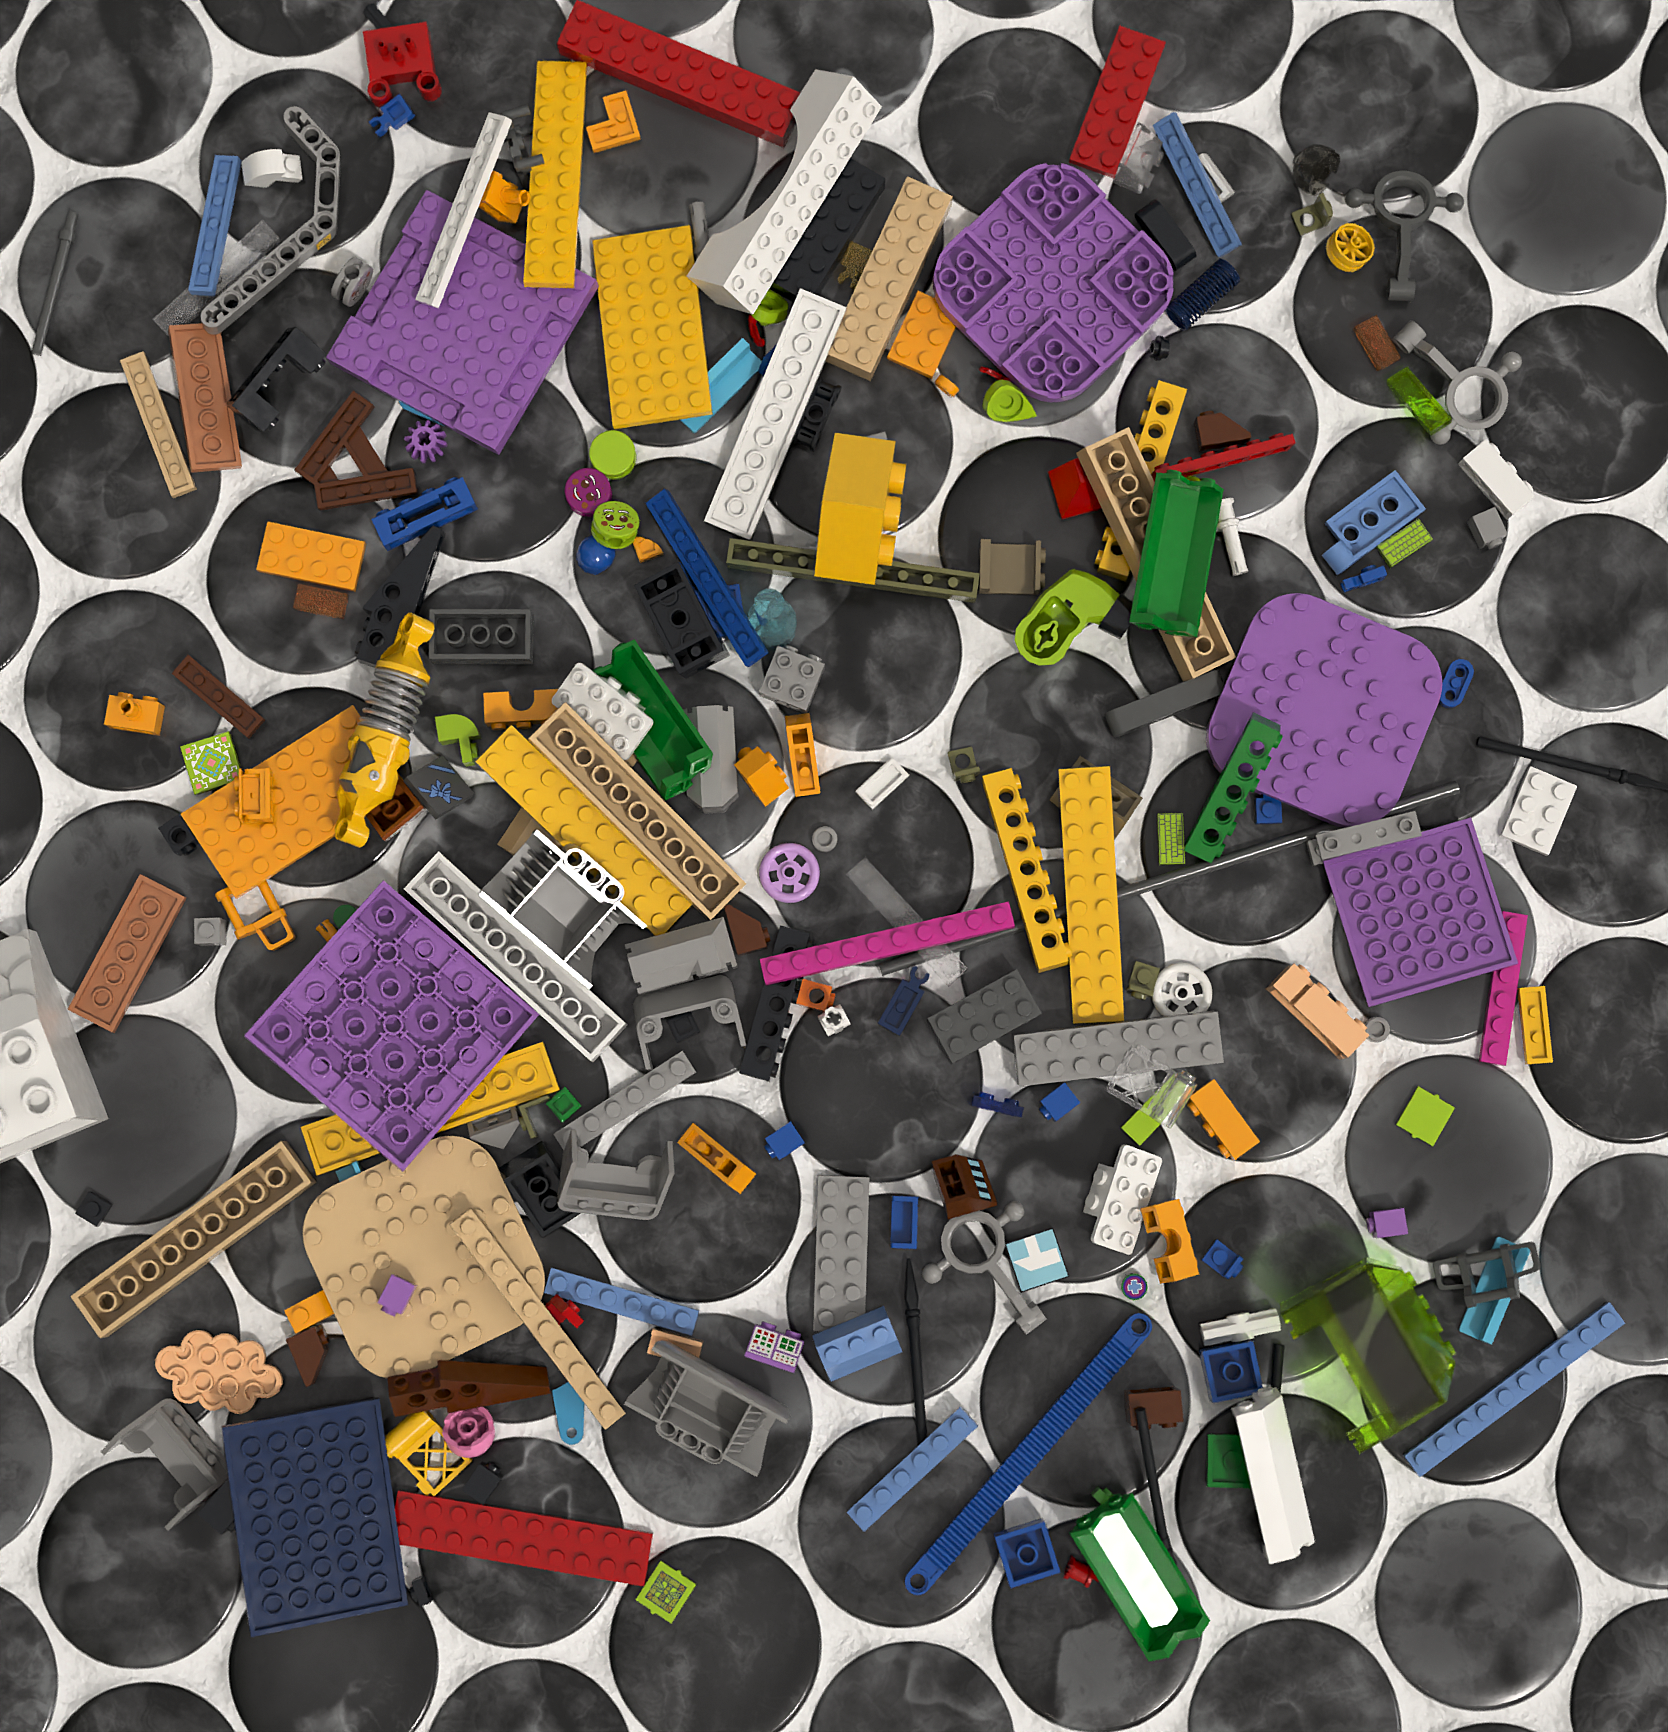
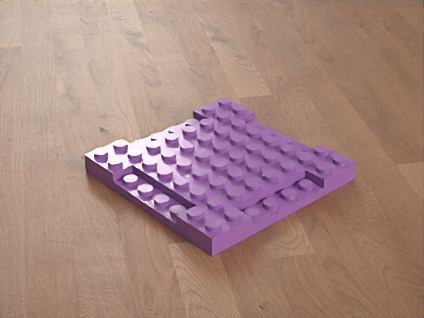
(478, 352)
(392, 1025)

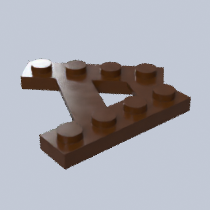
(346, 432)

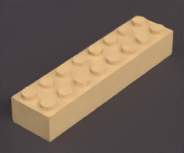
(889, 278)

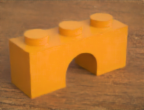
(500, 713)
(1169, 1220)

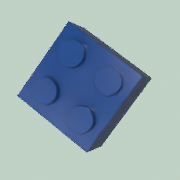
(1230, 1370)
(1026, 1552)

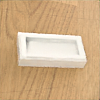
(882, 783)

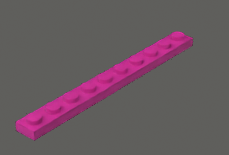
(887, 943)

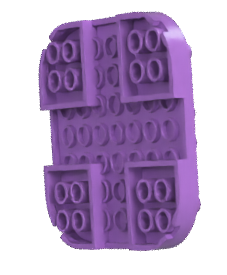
(1052, 282)
(1346, 702)

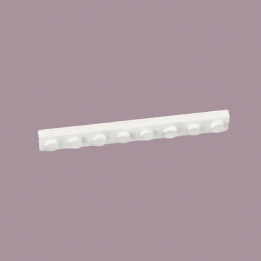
(463, 210)

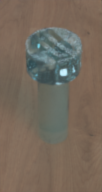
(773, 619)

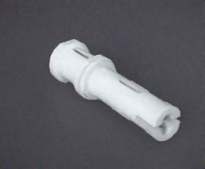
(1228, 525)

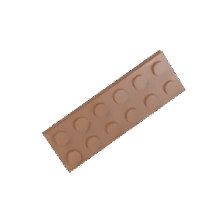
(202, 398)
(127, 953)

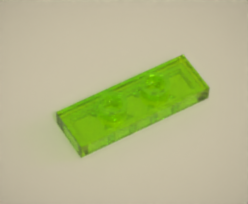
(1419, 401)

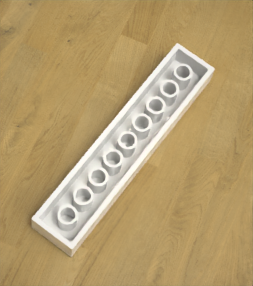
(515, 958)

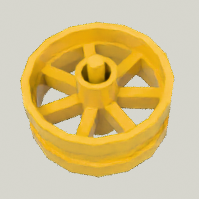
(1343, 252)

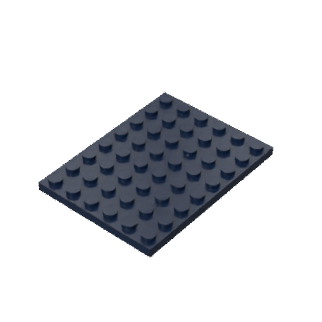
(314, 1516)

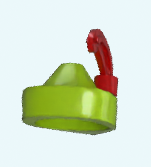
(770, 311)
(1005, 400)

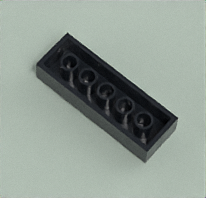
(830, 231)

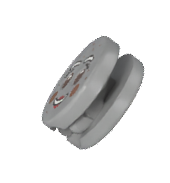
(352, 281)

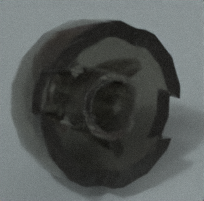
(1314, 167)

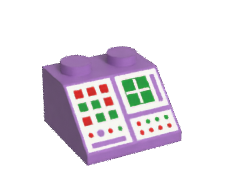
(775, 1347)

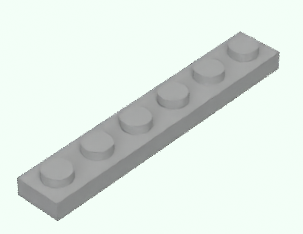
(628, 1100)

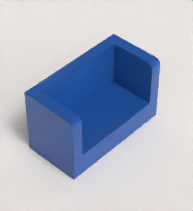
(904, 1222)

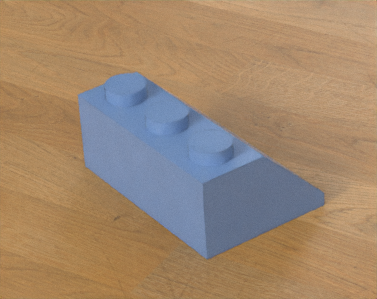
(857, 1343)

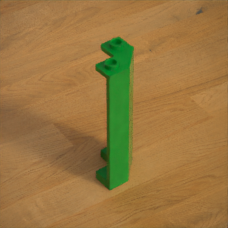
(1176, 554)
(672, 747)
(1139, 1576)

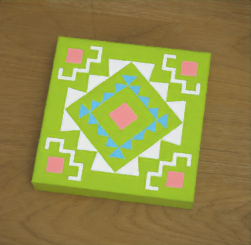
(211, 762)

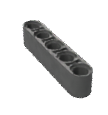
(1165, 703)

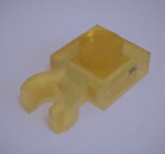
(855, 261)

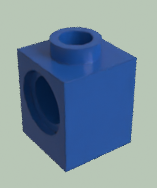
(1058, 1103)
(783, 1141)

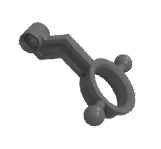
(1400, 286)

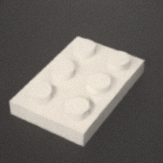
(1538, 811)

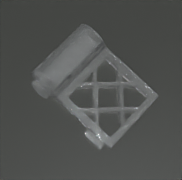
(1169, 1098)

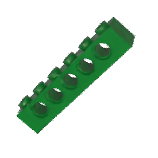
(1257, 729)

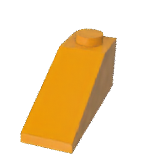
(802, 754)
(716, 1158)
(309, 1312)

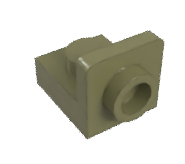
(1142, 980)

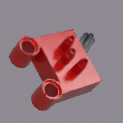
(398, 57)

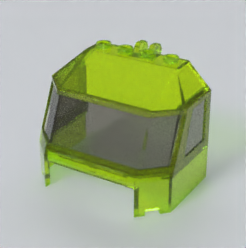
(1383, 1342)

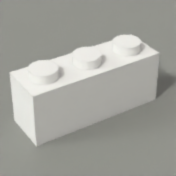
(1497, 479)

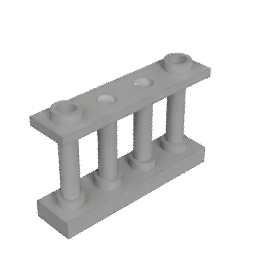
(1363, 837)

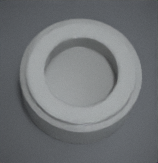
(824, 839)
(1377, 1029)

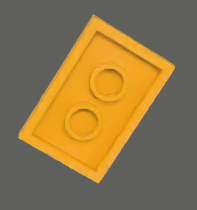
(922, 337)

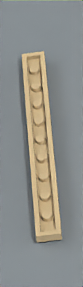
(537, 1318)

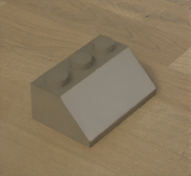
(1123, 799)

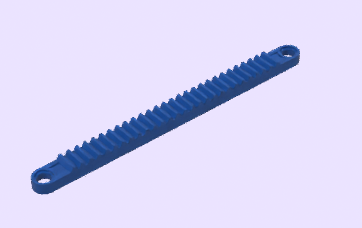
(1027, 1453)

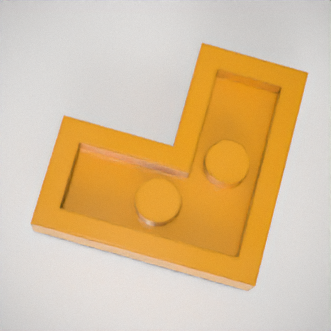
(620, 127)

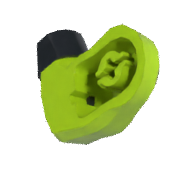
(1064, 613)

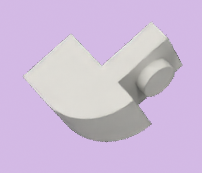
(270, 166)

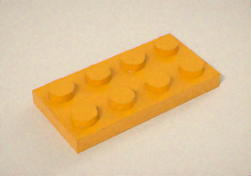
(311, 556)

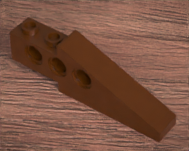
(465, 1386)

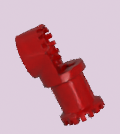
(1079, 1572)

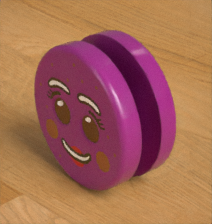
(587, 490)

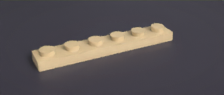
(158, 424)

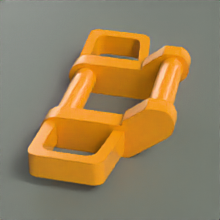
(257, 927)

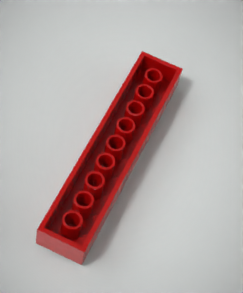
(678, 73)

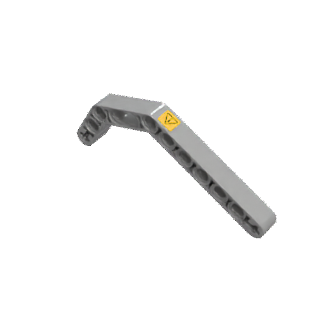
(292, 244)

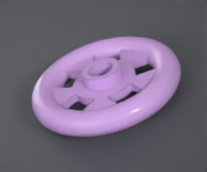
(810, 868)

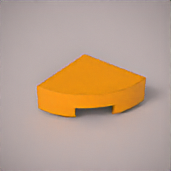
(646, 549)

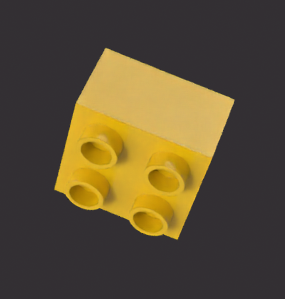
(859, 509)

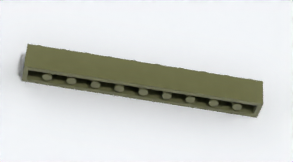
(897, 578)

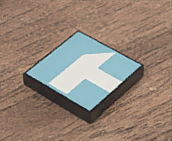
(1036, 1260)

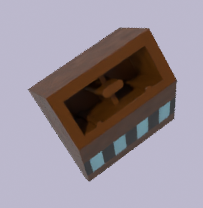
(963, 1185)

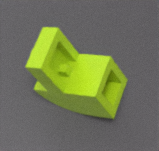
(461, 730)

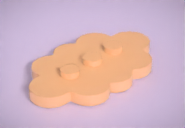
(219, 1371)

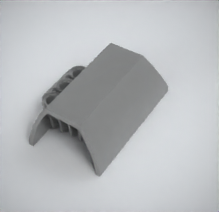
(558, 903)
(707, 1409)

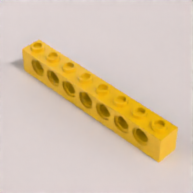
(1171, 398)
(994, 786)

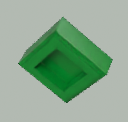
(563, 1104)

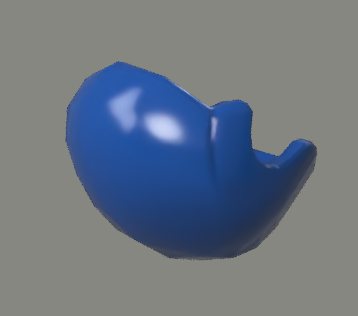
(593, 556)

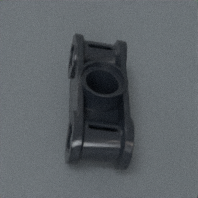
(822, 398)

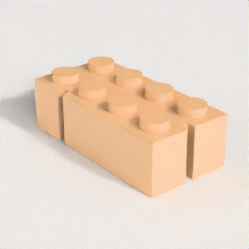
(1317, 1011)

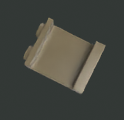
(1011, 568)

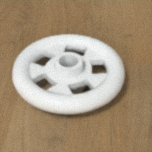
(1195, 976)

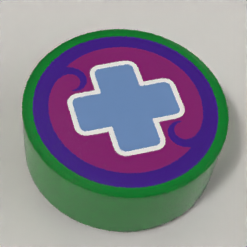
(1134, 1286)

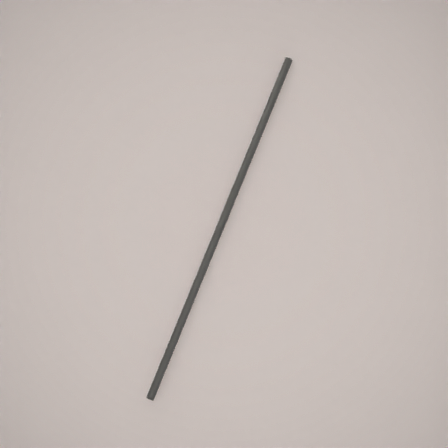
(1182, 874)

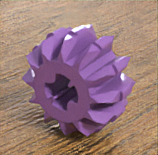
(427, 431)

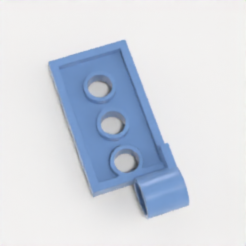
(1348, 552)

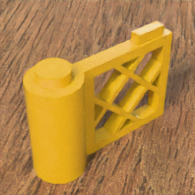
(408, 1437)

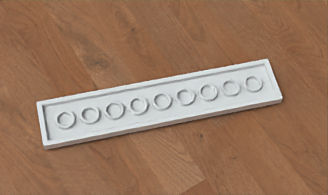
(775, 414)

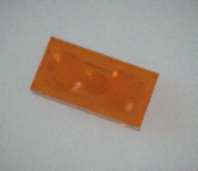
(1377, 343)
(320, 601)

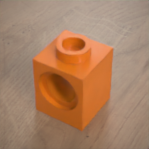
(805, 990)

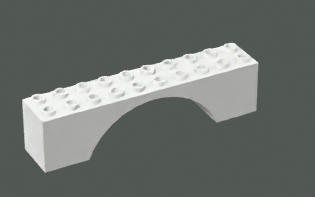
(746, 258)

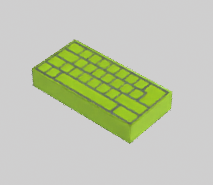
(1404, 543)
(1170, 839)

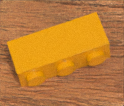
(1222, 1120)

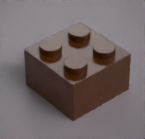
(1161, 1404)

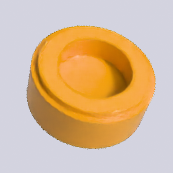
(946, 386)

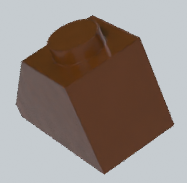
(1218, 431)
(746, 932)
(309, 1352)

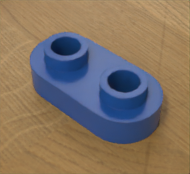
(1455, 684)

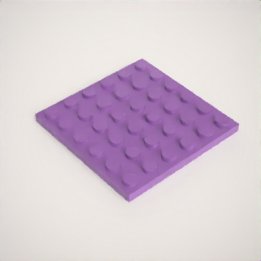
(1420, 913)

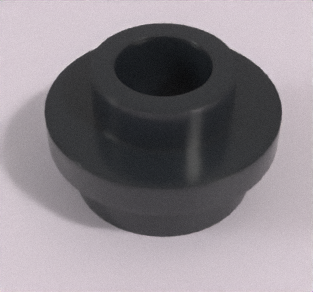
(1160, 348)

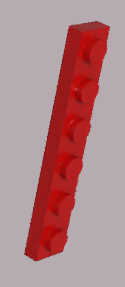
(1230, 456)

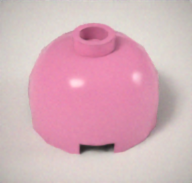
(469, 1432)

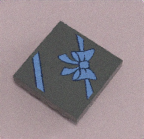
(439, 787)

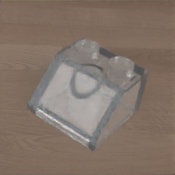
(1138, 160)

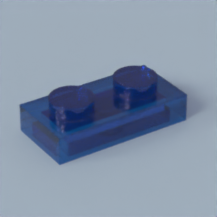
(987, 1102)

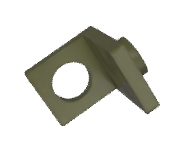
(1321, 212)
(967, 774)
(525, 1120)

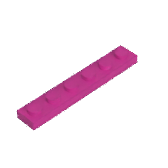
(1503, 997)

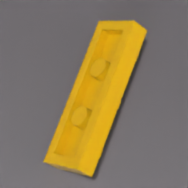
(1535, 1025)

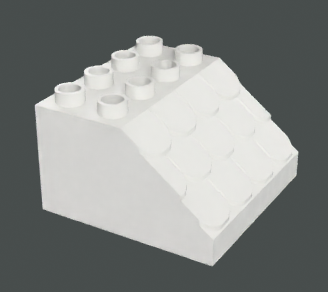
(42, 1066)

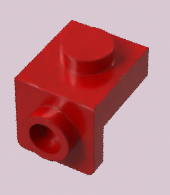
(561, 1310)

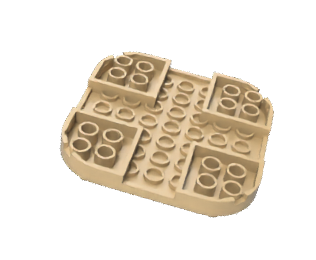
(400, 1226)

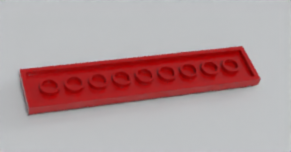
(523, 1538)

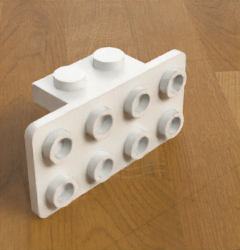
(605, 708)
(1119, 1195)

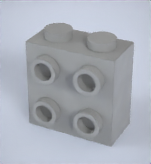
(792, 678)

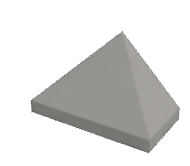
(495, 1128)

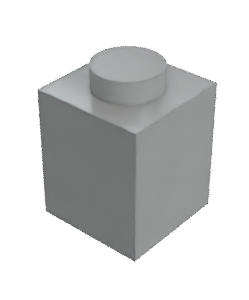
(1487, 529)
(209, 931)

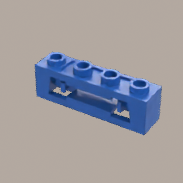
(454, 493)

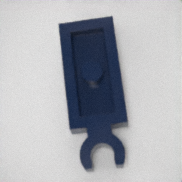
(903, 1003)

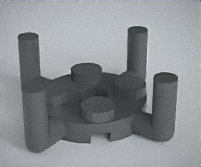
(518, 151)

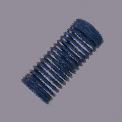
(1181, 315)

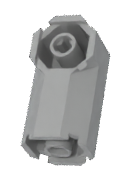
(719, 784)
(680, 954)

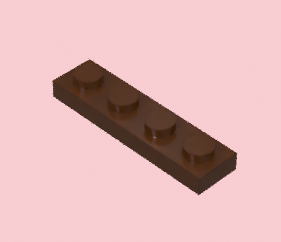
(218, 696)

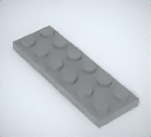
(840, 1250)

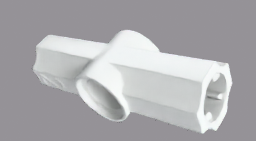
(834, 1020)
(1240, 1327)

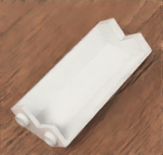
(1273, 1475)

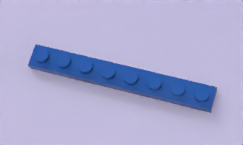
(707, 578)

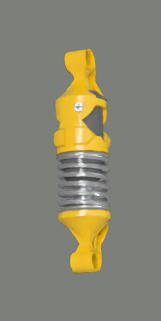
(382, 736)

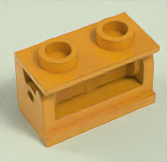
(255, 795)

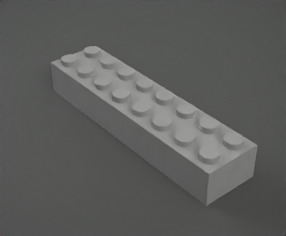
(1100, 1048)

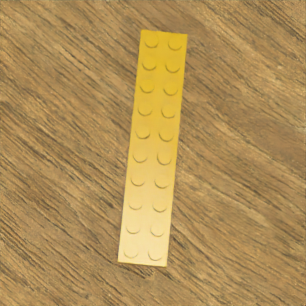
(556, 184)
(574, 820)
(1091, 894)
(511, 1082)

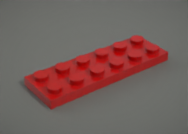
(1117, 102)

